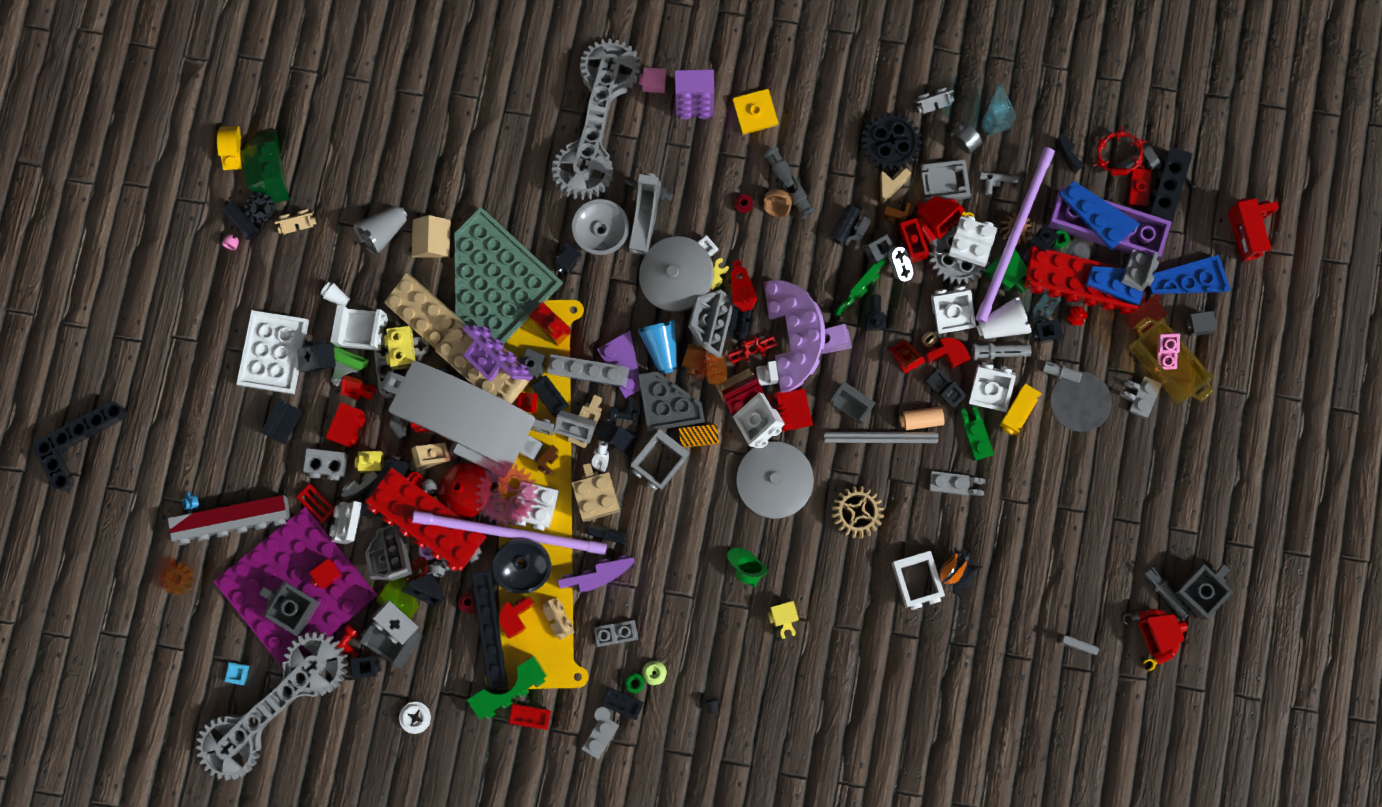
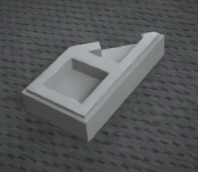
(1078, 645)

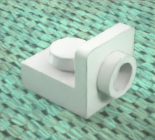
(767, 374)

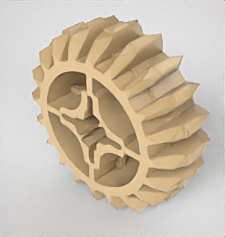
(865, 515)

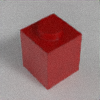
(325, 574)

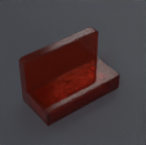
(1150, 308)

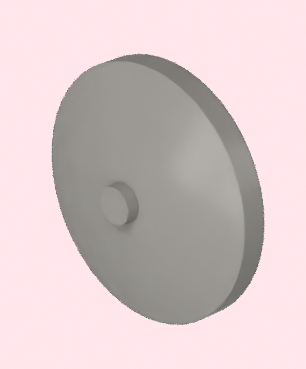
(676, 273)
(775, 480)

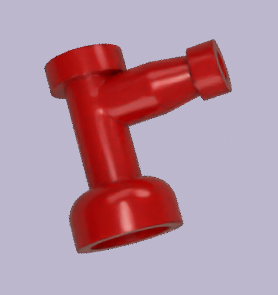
(350, 632)

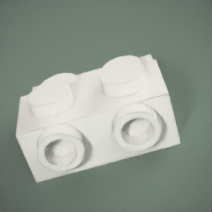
(973, 240)
(953, 309)
(992, 387)
(758, 421)
(543, 511)
(345, 523)

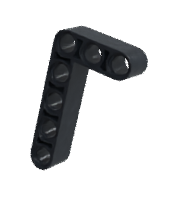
(73, 439)

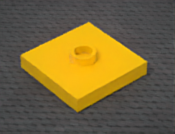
(755, 111)

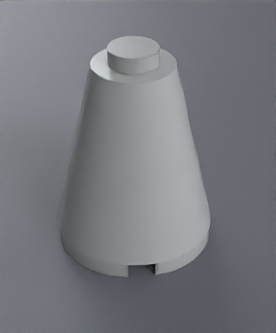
(380, 228)

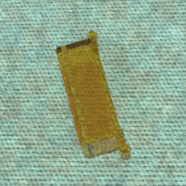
(1178, 382)

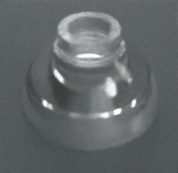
(1077, 248)

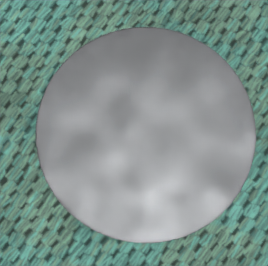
(1081, 404)

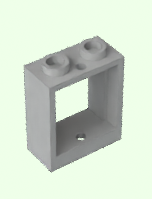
(673, 446)

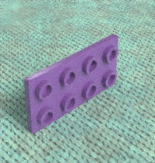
(490, 355)

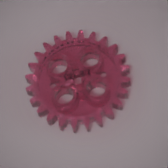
(503, 477)

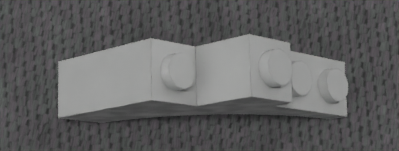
(645, 213)

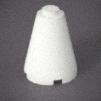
(1006, 321)

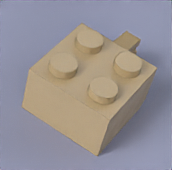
(595, 495)

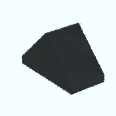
(425, 589)

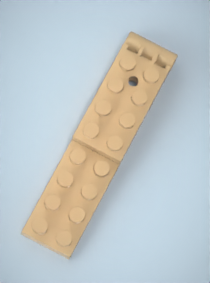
(445, 333)

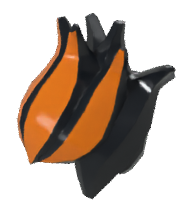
(958, 571)

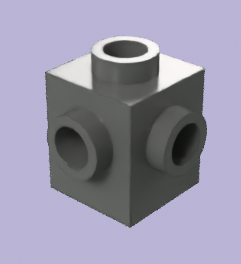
(532, 357)

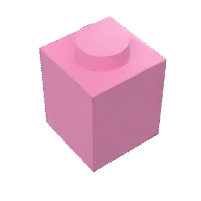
(653, 80)

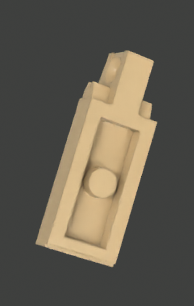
(591, 412)

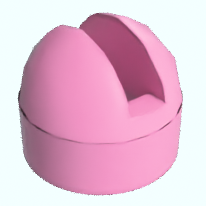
(229, 242)

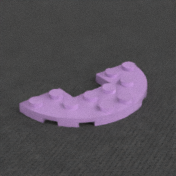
(804, 329)

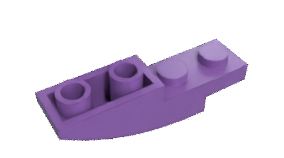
(606, 573)

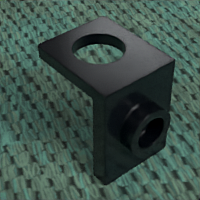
(1044, 238)

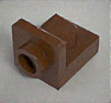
(549, 456)

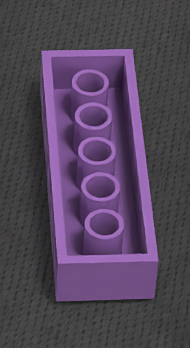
(1146, 238)

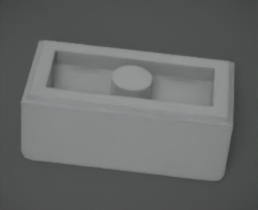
(574, 426)

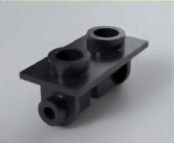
(738, 326)

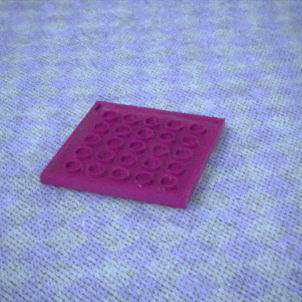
(290, 557)

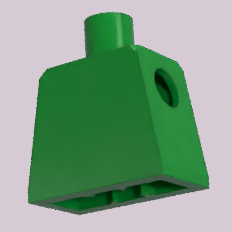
(1014, 273)

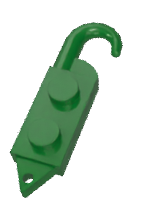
(860, 288)

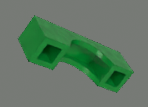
(486, 702)

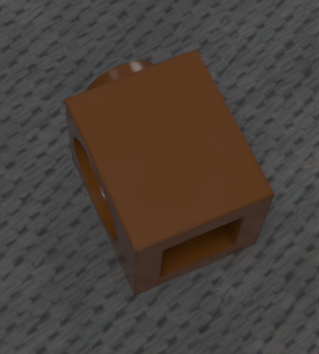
(694, 359)

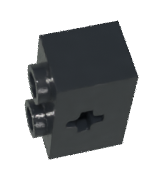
(316, 357)

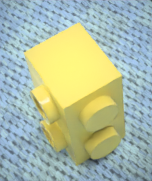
(400, 347)

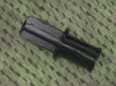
(607, 534)

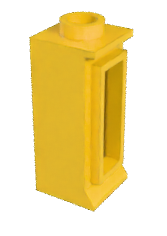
(1020, 410)

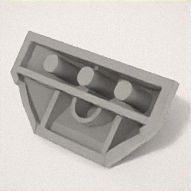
(711, 320)
(388, 555)

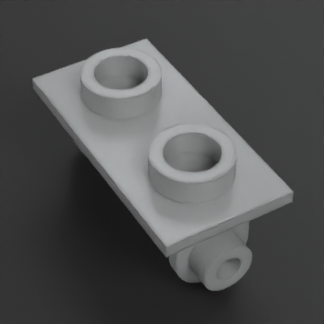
(927, 101)

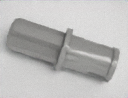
(1062, 371)

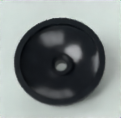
(523, 576)

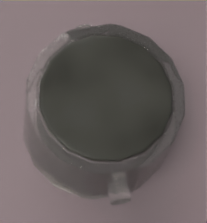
(966, 138)

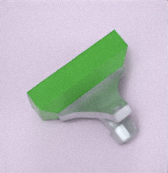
(346, 363)

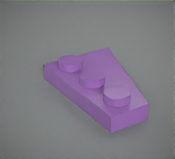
(621, 353)

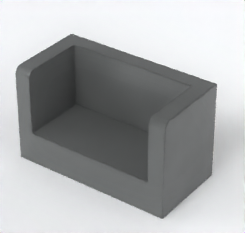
(852, 402)

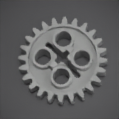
(954, 271)

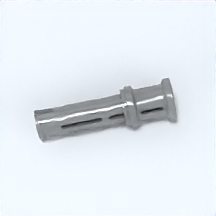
(991, 351)

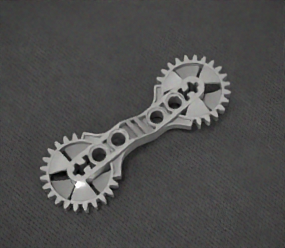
(596, 119)
(271, 705)

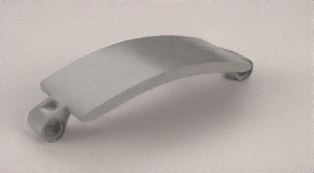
(462, 413)

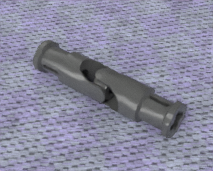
(782, 171)

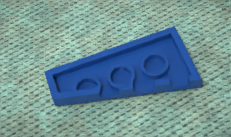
(1101, 217)
(1195, 277)

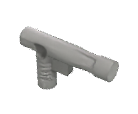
(995, 181)

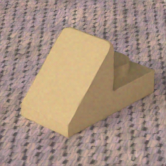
(889, 186)
(430, 455)

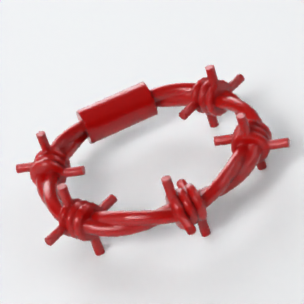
(1119, 171)

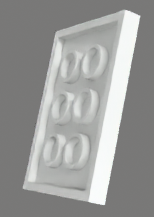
(271, 352)

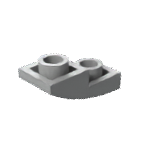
(354, 489)
(616, 633)

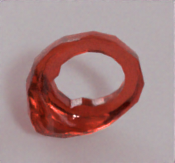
(422, 563)

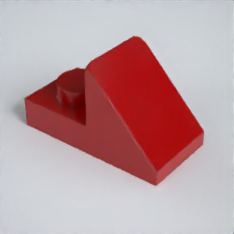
(906, 356)

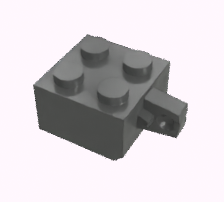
(1204, 590)
(289, 607)

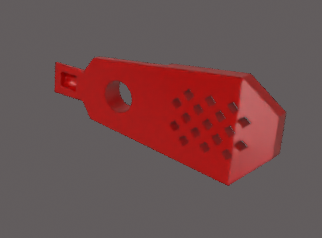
(742, 289)

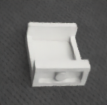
(358, 328)

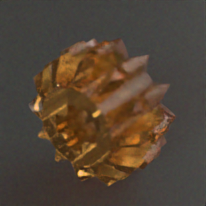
(715, 369)
(172, 574)

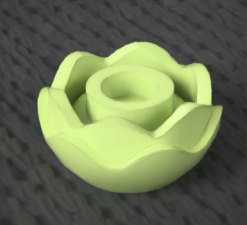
(660, 674)

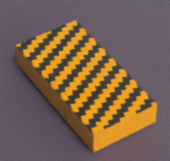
(698, 436)

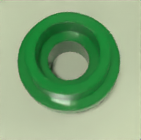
(630, 688)

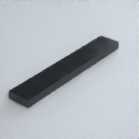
(489, 629)

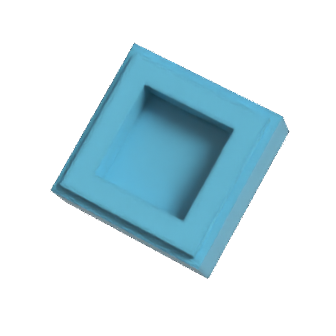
(236, 673)

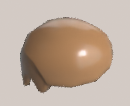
(777, 202)

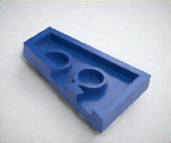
(1109, 282)

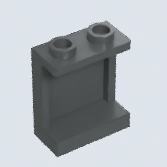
(382, 645)

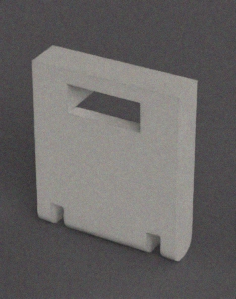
(941, 180)

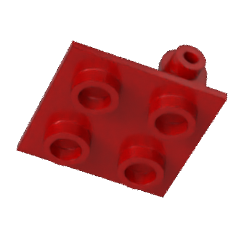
(792, 408)

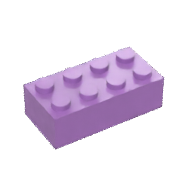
(694, 93)

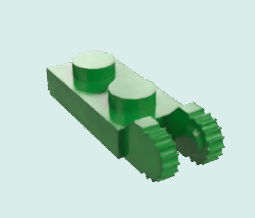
(976, 434)

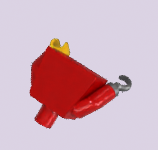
(938, 218)
(1160, 633)

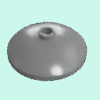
(596, 215)

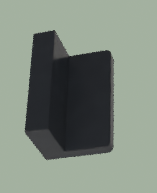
(281, 421)

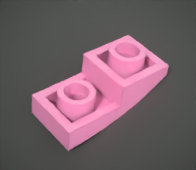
(1168, 350)

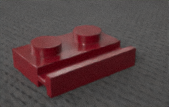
(741, 393)

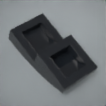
(1065, 149)
(945, 388)

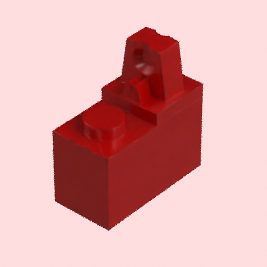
(550, 324)

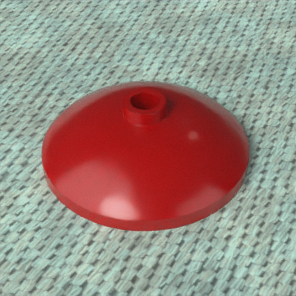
(464, 499)

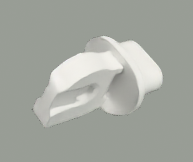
(601, 457)

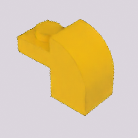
(229, 146)

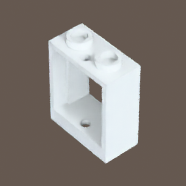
(917, 603)

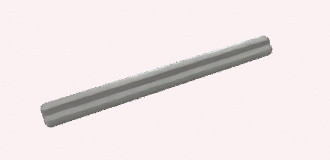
(881, 437)

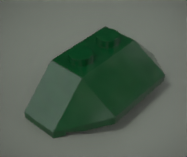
(264, 166)

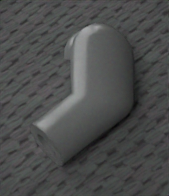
(395, 425)

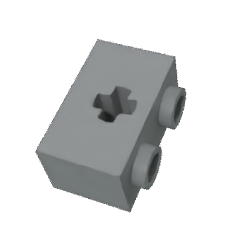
(388, 612)

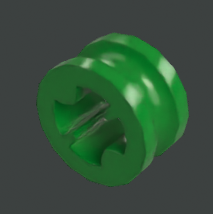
(1065, 238)

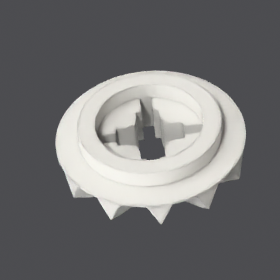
(406, 720)

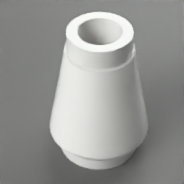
(334, 294)

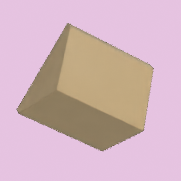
(431, 237)

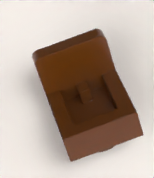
(896, 216)

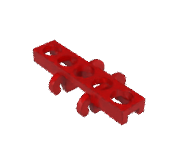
(753, 342)

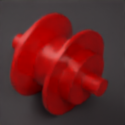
(1077, 315)

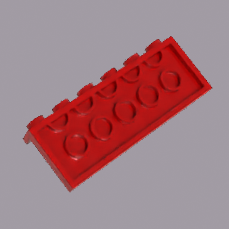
(1066, 277)
(398, 499)

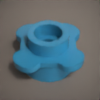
(190, 502)

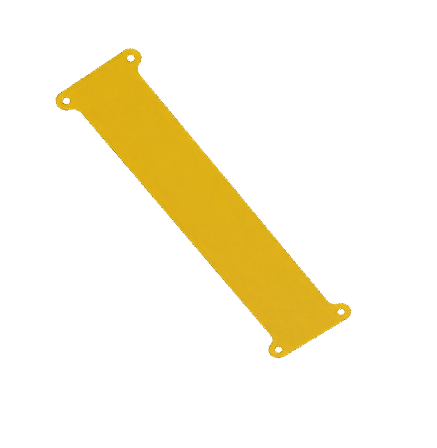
(539, 639)

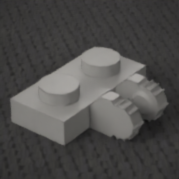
(1144, 398)

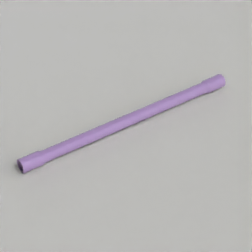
(986, 305)
(430, 519)

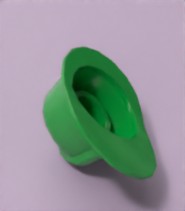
(747, 566)

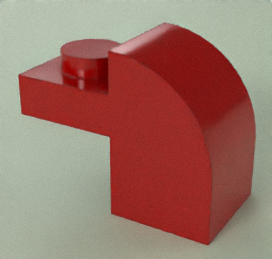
(952, 350)
(510, 619)

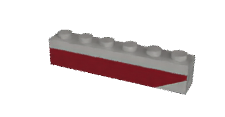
(229, 519)

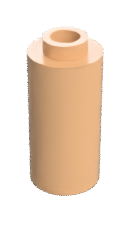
(922, 418)

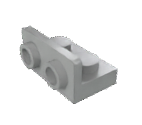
(1139, 270)

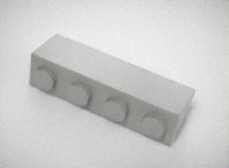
(588, 370)

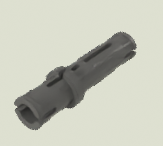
(1168, 595)

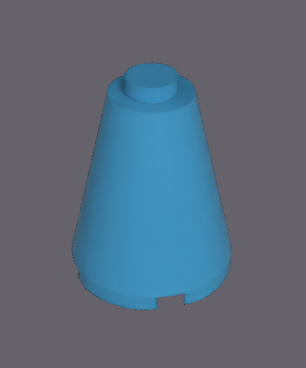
(661, 345)

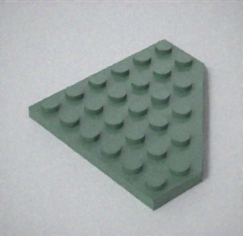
(497, 277)

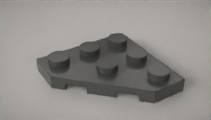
(667, 403)

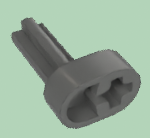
(1149, 158)

